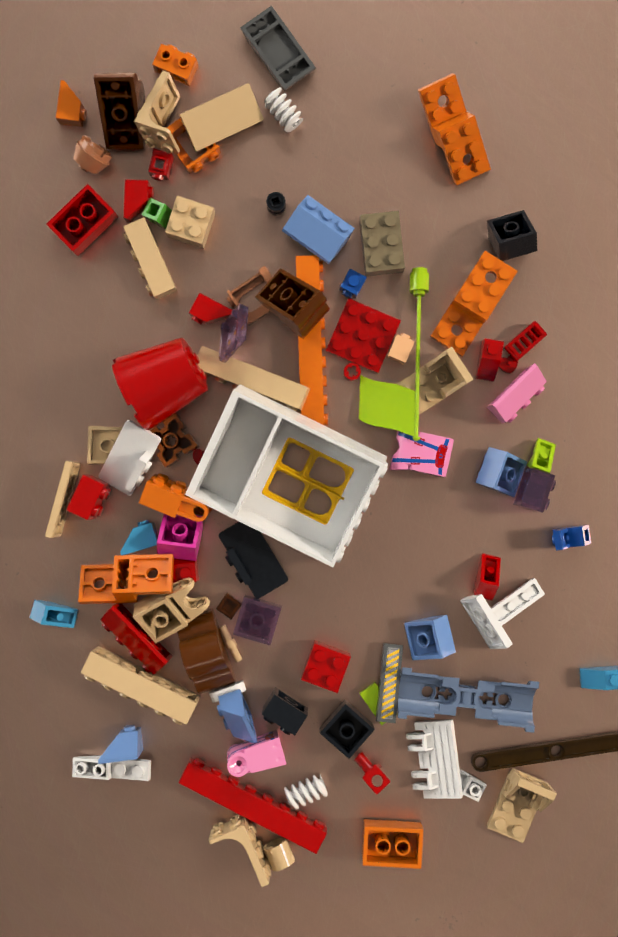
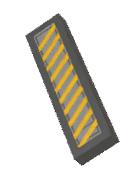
(389, 683)

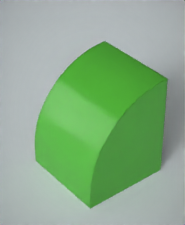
(157, 213)

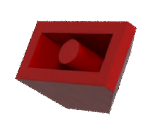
(136, 198)
(208, 310)
(489, 359)
(488, 576)

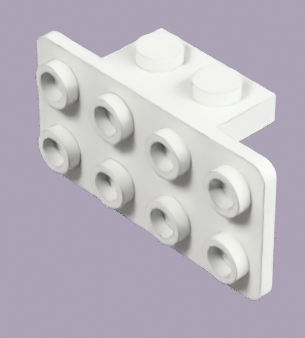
(130, 458)

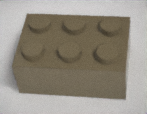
(382, 243)

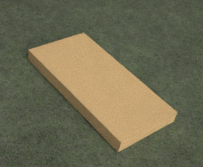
(221, 117)
(62, 499)

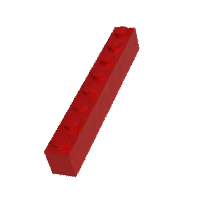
(253, 805)

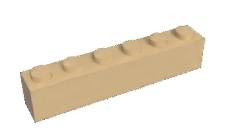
(254, 378)

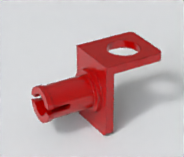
(370, 771)

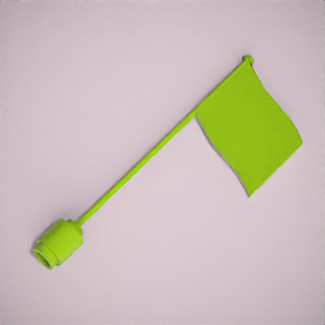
(388, 403)

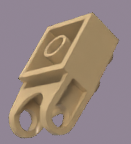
(168, 613)

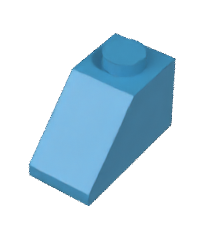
(140, 538)
(53, 614)
(599, 678)

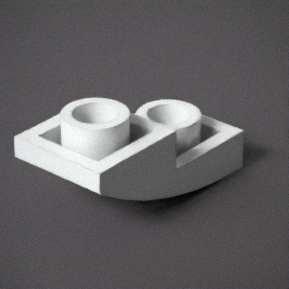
(472, 786)

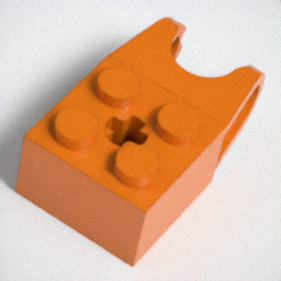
(170, 498)

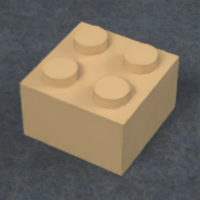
(190, 222)

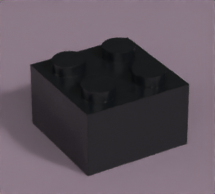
(512, 235)
(284, 712)
(346, 729)

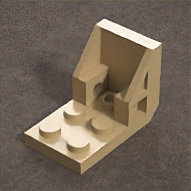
(438, 379)
(518, 803)

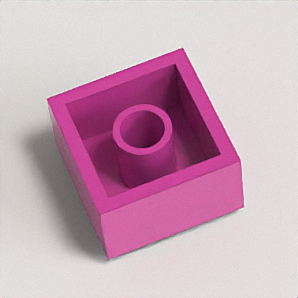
(180, 537)

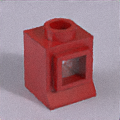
(160, 165)

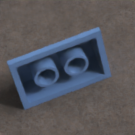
(318, 229)

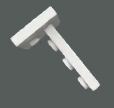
(490, 620)

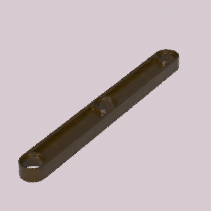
(541, 752)

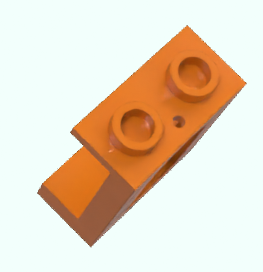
(212, 153)

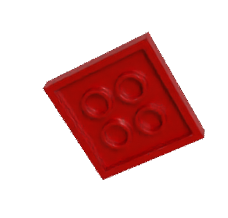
(363, 335)

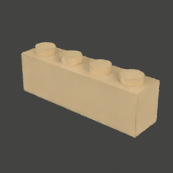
(150, 259)

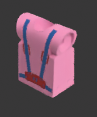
(426, 455)
(257, 756)

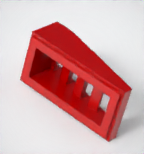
(534, 332)

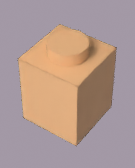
(401, 348)

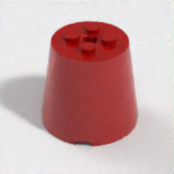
(159, 380)

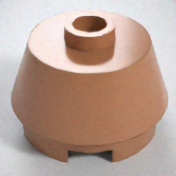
(91, 156)

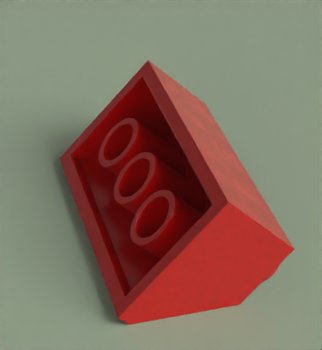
(132, 635)

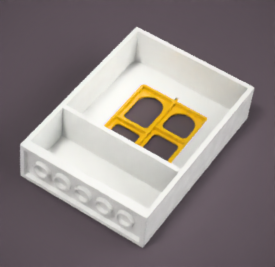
(248, 453)

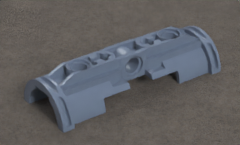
(514, 713)

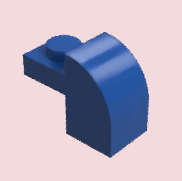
(571, 537)

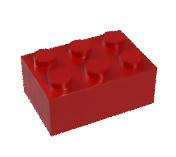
(82, 220)

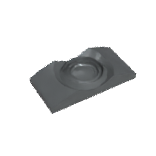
(277, 48)

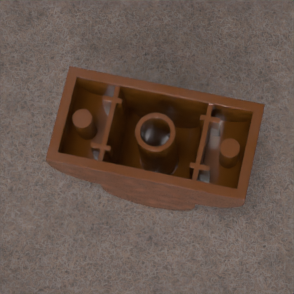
(119, 101)
(293, 302)
(205, 653)

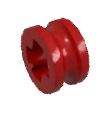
(346, 373)

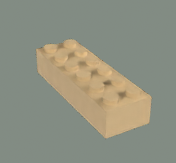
(140, 685)

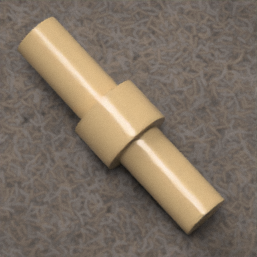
(230, 643)

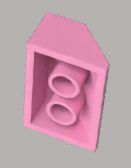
(517, 394)

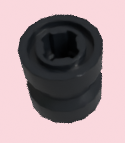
(275, 207)

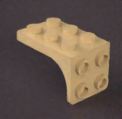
(156, 112)
(244, 832)

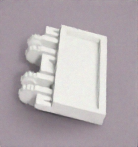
(440, 756)

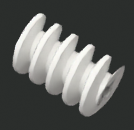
(282, 110)
(305, 792)

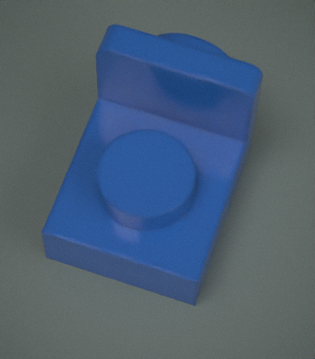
(352, 284)

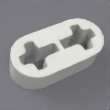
(226, 689)

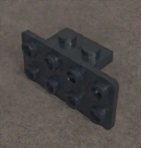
(252, 559)

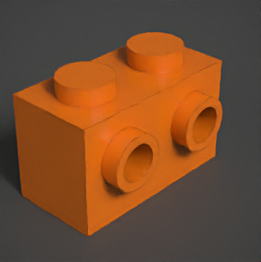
(179, 64)

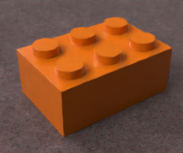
(392, 843)

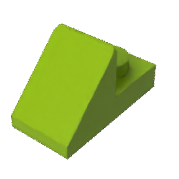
(542, 456)

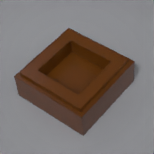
(229, 606)

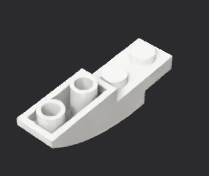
(131, 769)

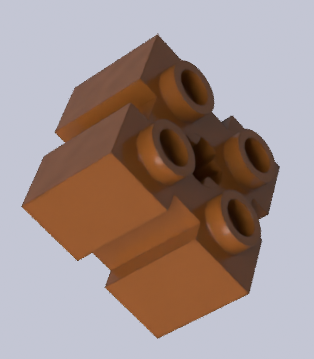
(184, 442)

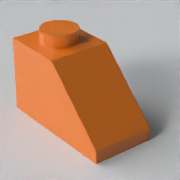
(69, 108)

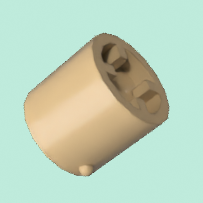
(279, 854)

